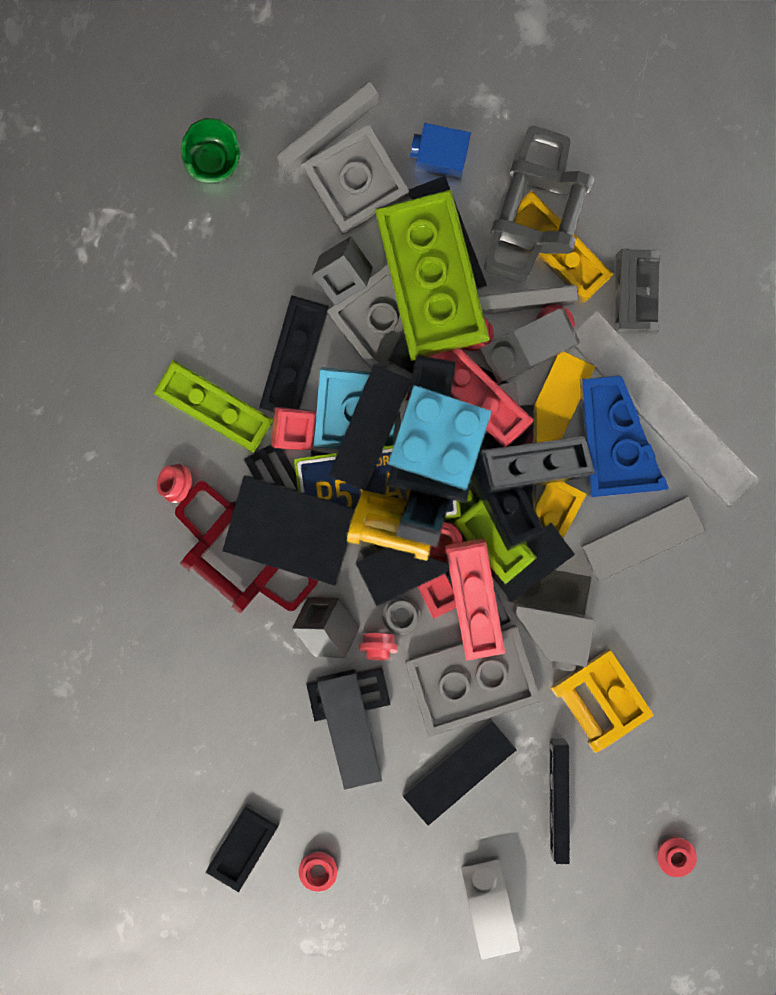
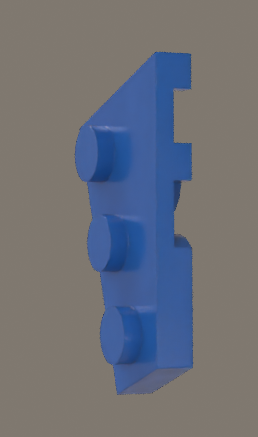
(616, 440)

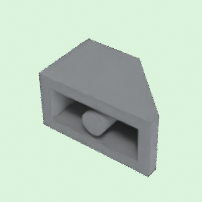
(558, 634)

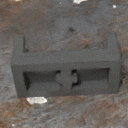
(636, 291)

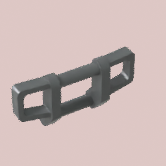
(574, 183)

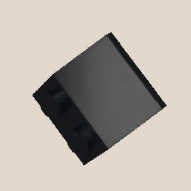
(394, 571)

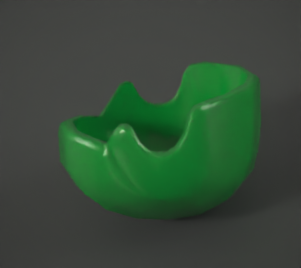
(210, 151)

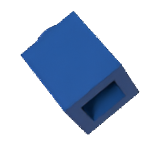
(440, 150)

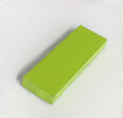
(213, 406)

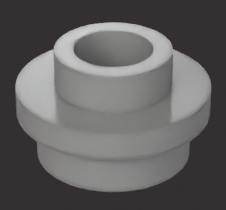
(410, 624)

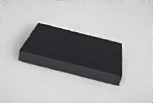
(289, 530)

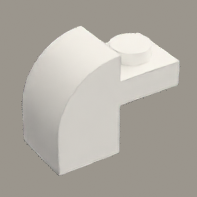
(490, 909)

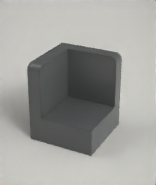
(342, 271)
(326, 627)

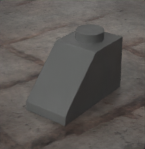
(530, 345)

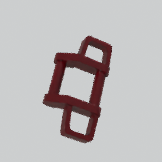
(194, 560)

